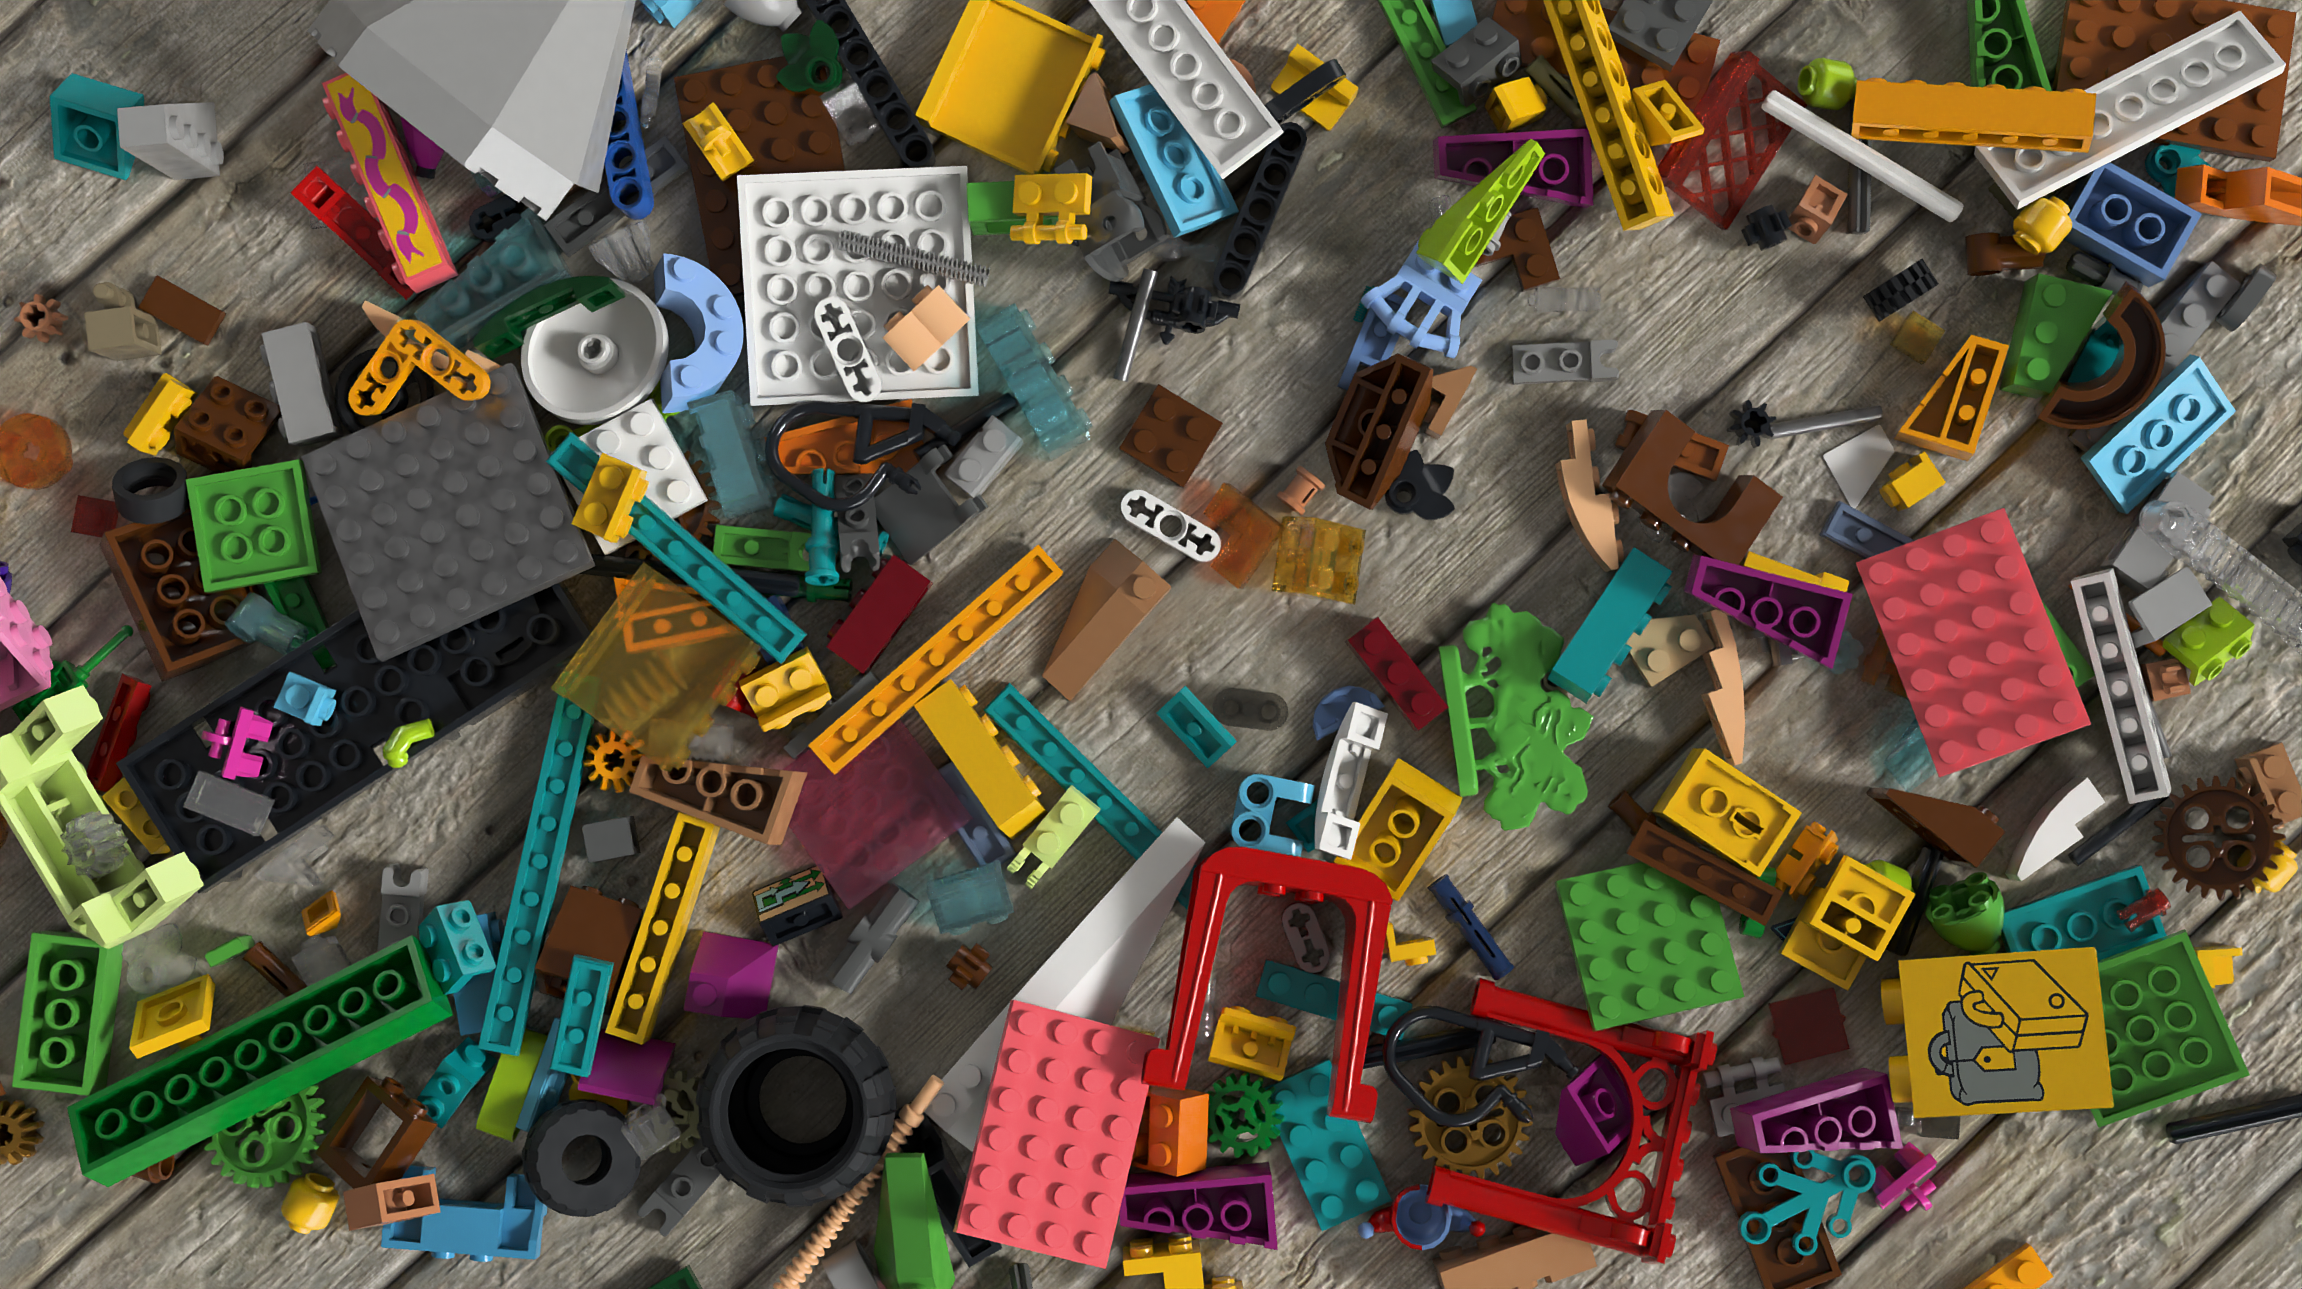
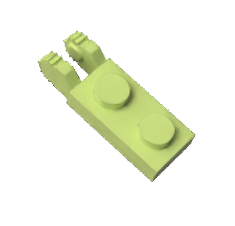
(1056, 833)

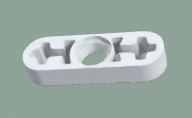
(845, 319)
(1150, 504)

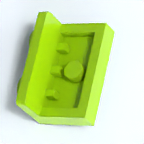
(2210, 640)

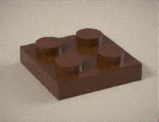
(1170, 436)

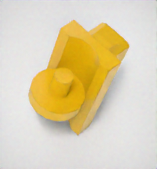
(718, 142)

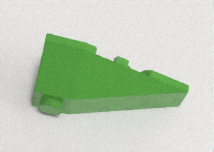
(909, 1231)

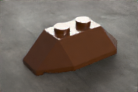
(1377, 427)

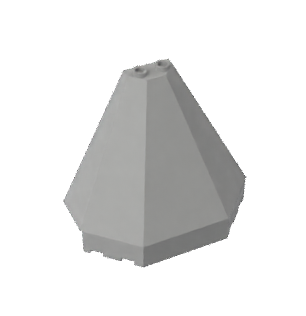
(494, 82)

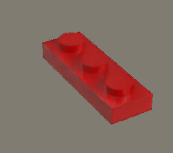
(118, 732)

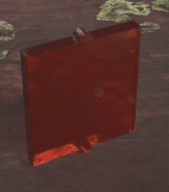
(1808, 1026)

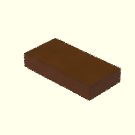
(182, 310)

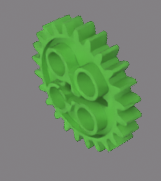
(281, 1152)

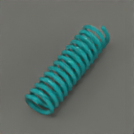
(1364, 312)

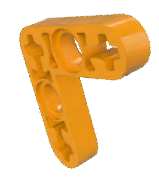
(407, 358)

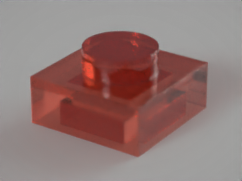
(94, 516)

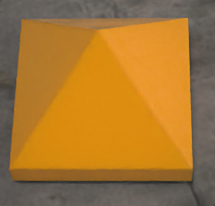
(322, 914)

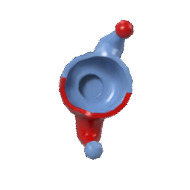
(1419, 1223)

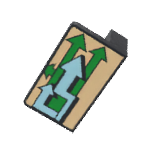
(795, 905)

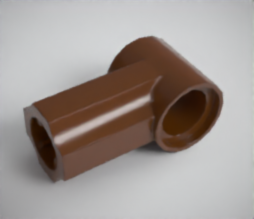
(1993, 254)

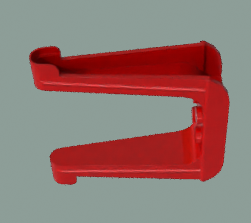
(1366, 912)

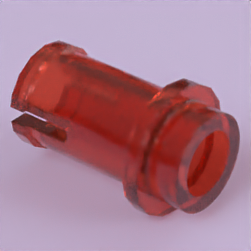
(2146, 909)

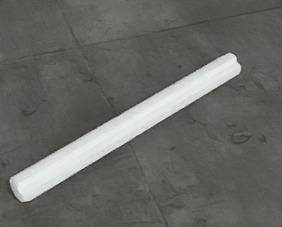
(1862, 156)

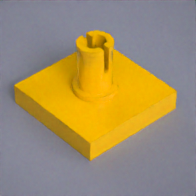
(173, 1017)

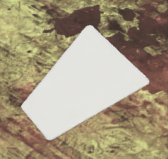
(1859, 462)

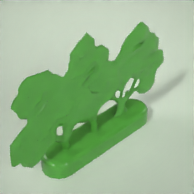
(1526, 722)

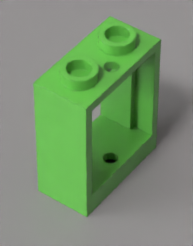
(992, 208)

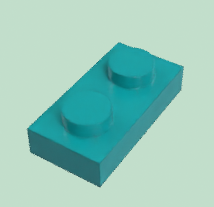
(1196, 727)

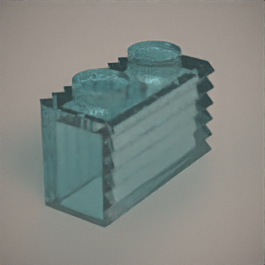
(970, 898)

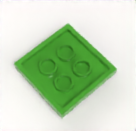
(253, 526)

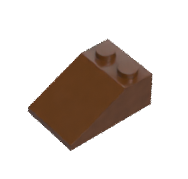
(1951, 827)

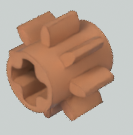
(45, 327)

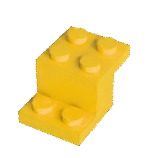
(1846, 922)
(1176, 1259)

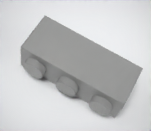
(301, 385)
(2139, 559)

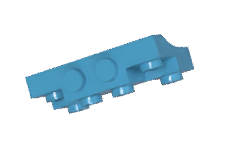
(474, 1226)

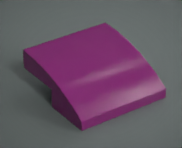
(628, 1068)

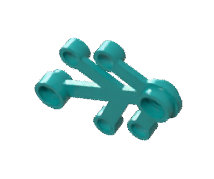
(1812, 1197)

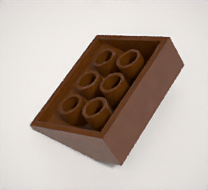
(166, 596)

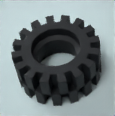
(1900, 290)

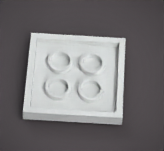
(647, 443)

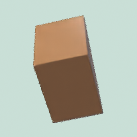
(1093, 116)

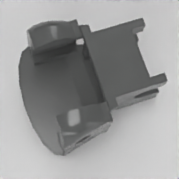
(1114, 243)

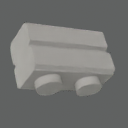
(984, 457)

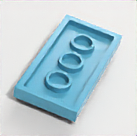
(1172, 163)
(2158, 434)

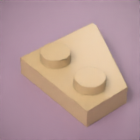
(1668, 646)

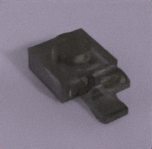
(1931, 1127)

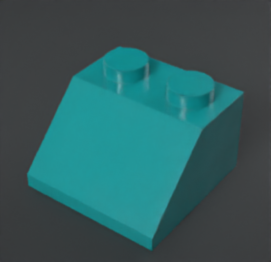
(87, 125)

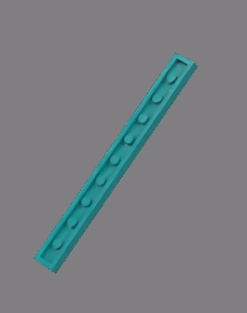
(537, 879)

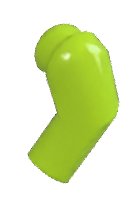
(402, 737)

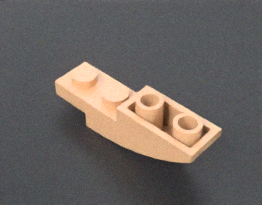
(1589, 513)

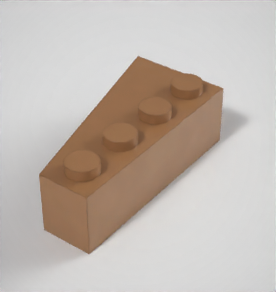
(1513, 1261)

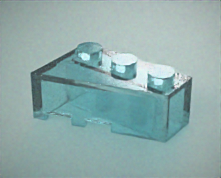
(733, 453)

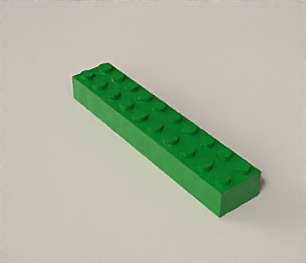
(257, 1062)

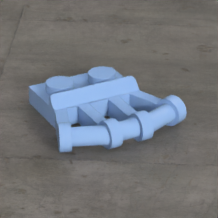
(1432, 288)

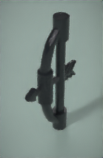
(1125, 290)

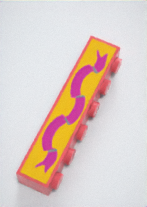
(390, 183)

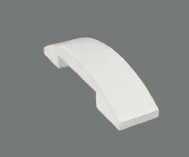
(1344, 777)

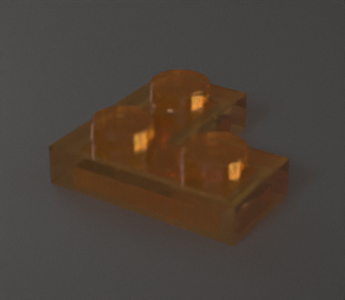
(1251, 533)

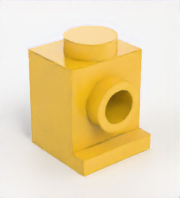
(1912, 482)

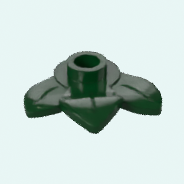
(808, 56)

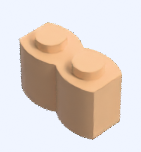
(925, 326)

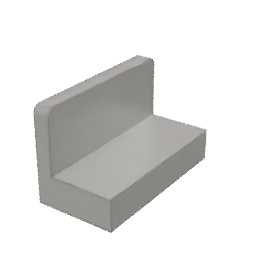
(2167, 606)

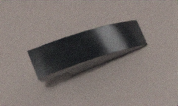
(948, 1186)

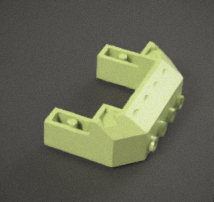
(48, 788)

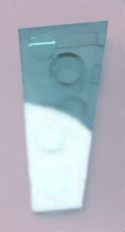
(508, 269)
(1034, 382)

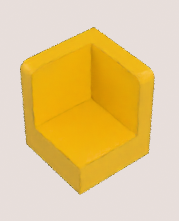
(2218, 963)

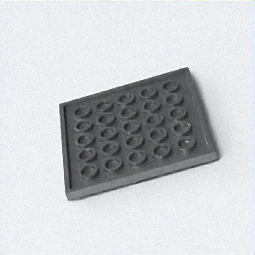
(446, 513)

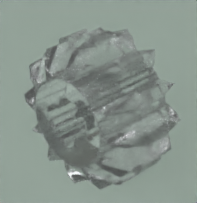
(94, 844)

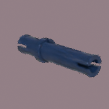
(1497, 962)

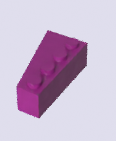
(1560, 177)
(1783, 608)
(1826, 1115)
(1212, 1203)

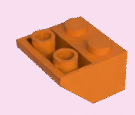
(1173, 1132)

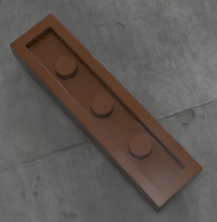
(1704, 872)

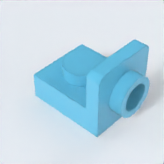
(306, 699)

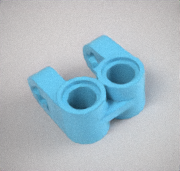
(1263, 813)

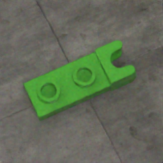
(761, 548)

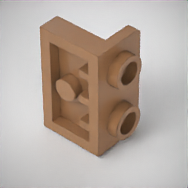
(2272, 774)

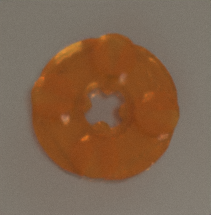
(54, 455)

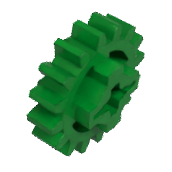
(1255, 1122)

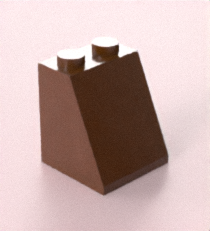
(592, 928)

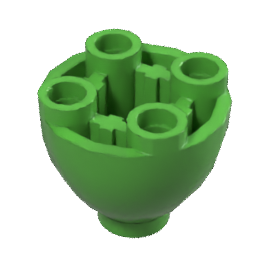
(1968, 914)

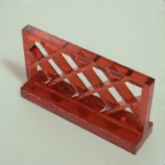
(1711, 113)

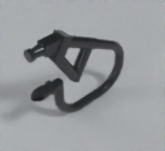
(918, 418)
(1540, 1046)

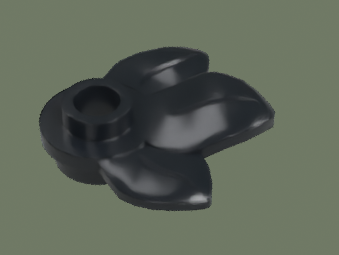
(1425, 486)

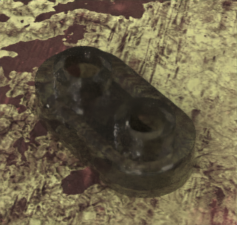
(1249, 709)

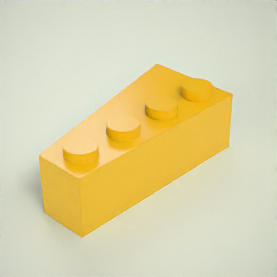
(981, 759)

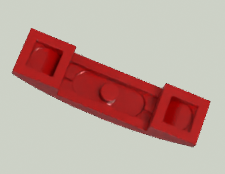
(350, 222)

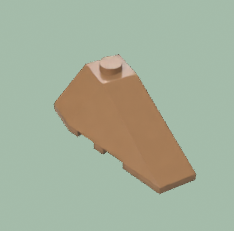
(1107, 609)

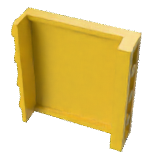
(1010, 83)

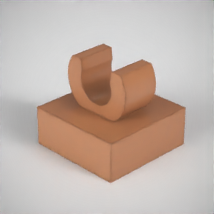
(2165, 679)

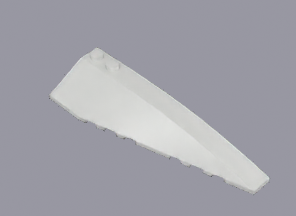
(1084, 975)

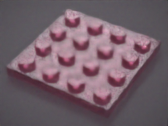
(874, 813)

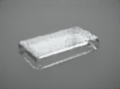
(229, 803)

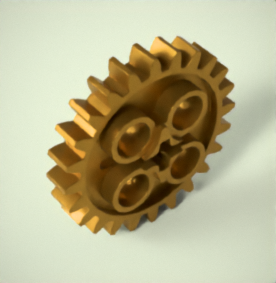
(1474, 1151)

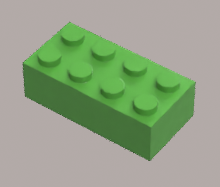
(67, 1014)

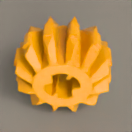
(618, 775)

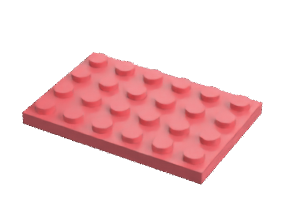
(1972, 643)
(1056, 1135)

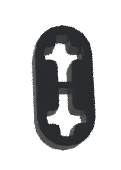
(495, 209)

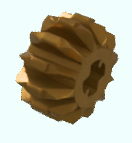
(23, 1128)

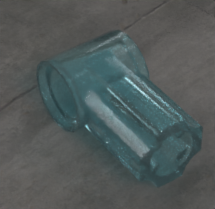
(260, 621)

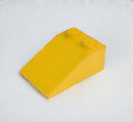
(1402, 826)

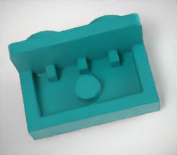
(455, 945)

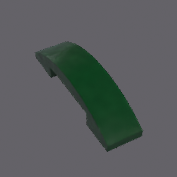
(504, 329)

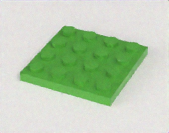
(1645, 945)
(2162, 1028)

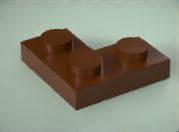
(1528, 246)

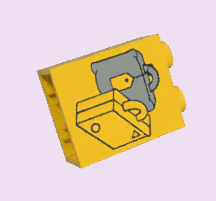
(1999, 1033)

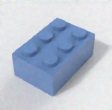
(2129, 223)

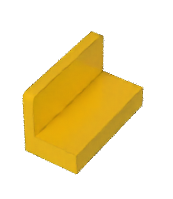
(1328, 107)

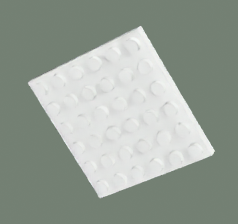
(793, 263)

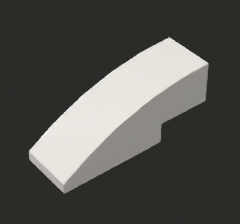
(2054, 827)

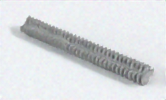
(913, 259)

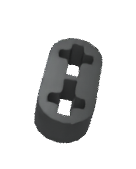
(2246, 297)

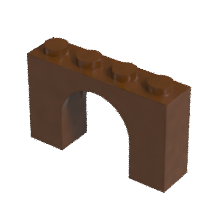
(1642, 483)

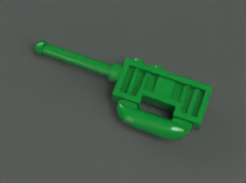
(67, 676)

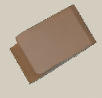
(1450, 389)

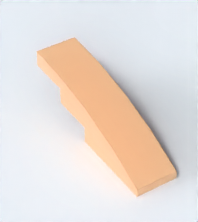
(1726, 701)

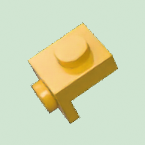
(1412, 951)

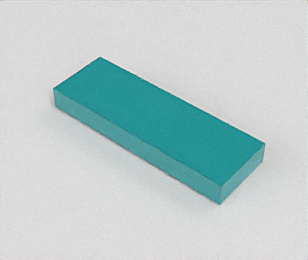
(581, 1015)

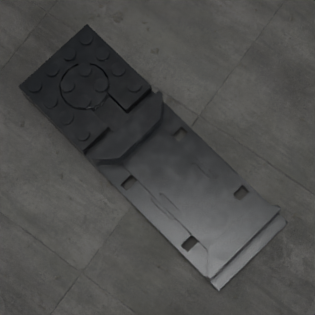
(322, 767)

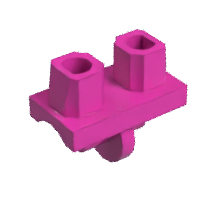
(236, 761)
(1916, 1167)

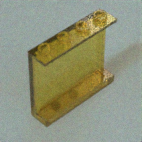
(658, 668)

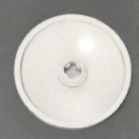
(596, 362)

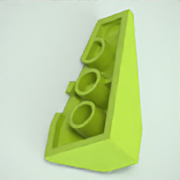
(1469, 225)

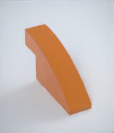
(2245, 194)

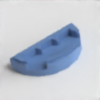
(1335, 705)

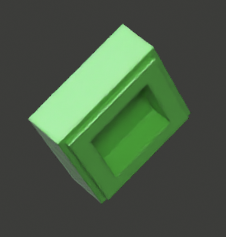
(229, 950)

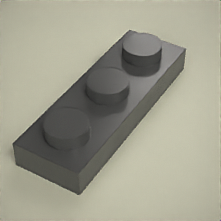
(829, 713)

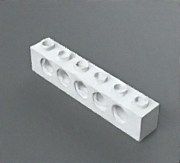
(2121, 686)

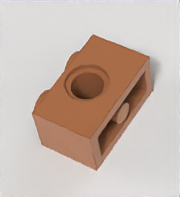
(391, 1202)

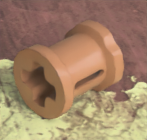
(1300, 490)

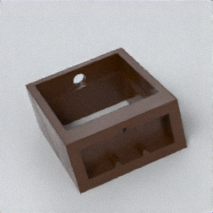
(400, 1151)

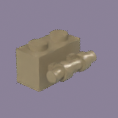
(120, 328)

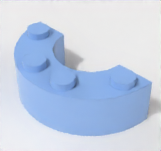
(715, 324)

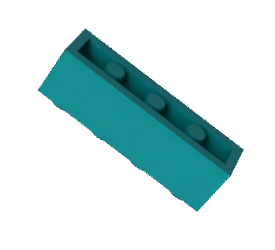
(1610, 625)

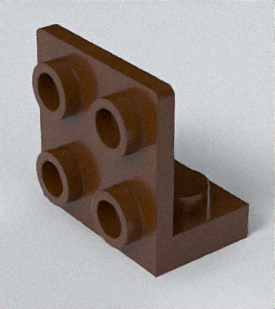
(224, 426)

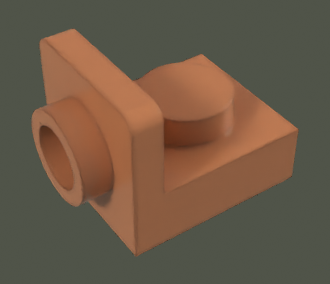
(1816, 209)

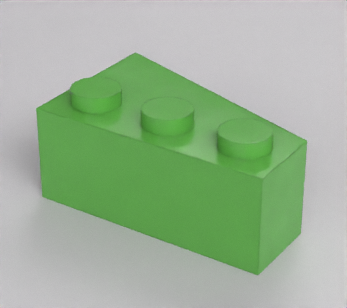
(2048, 331)

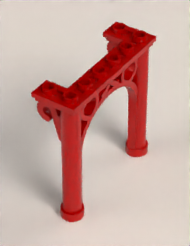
(1561, 1216)

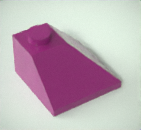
(731, 976)
(1593, 1112)

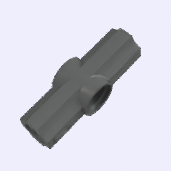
(872, 938)

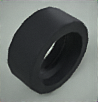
(153, 507)

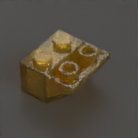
(1318, 559)

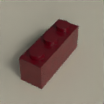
(878, 614)
(1396, 674)

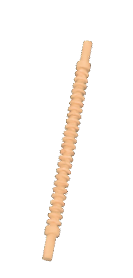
(910, 1116)

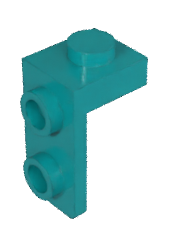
(2097, 353)
(454, 1080)

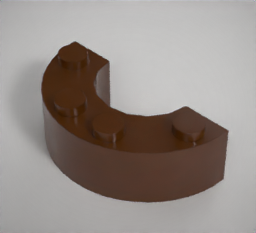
(2125, 382)

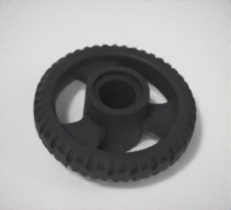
(400, 401)

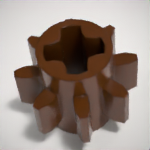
(969, 966)

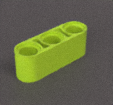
(510, 1088)

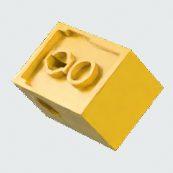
(1726, 811)

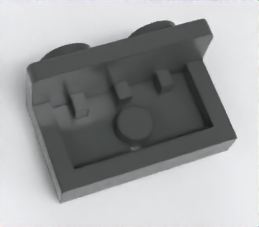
(1479, 60)

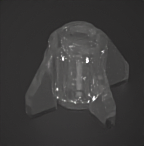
(625, 251)

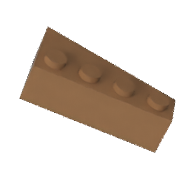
(730, 796)

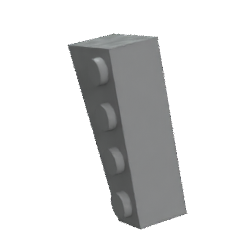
(173, 138)

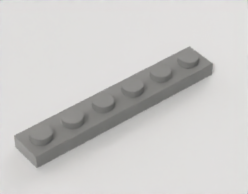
(2181, 329)

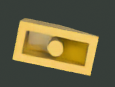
(1516, 105)
(1664, 114)

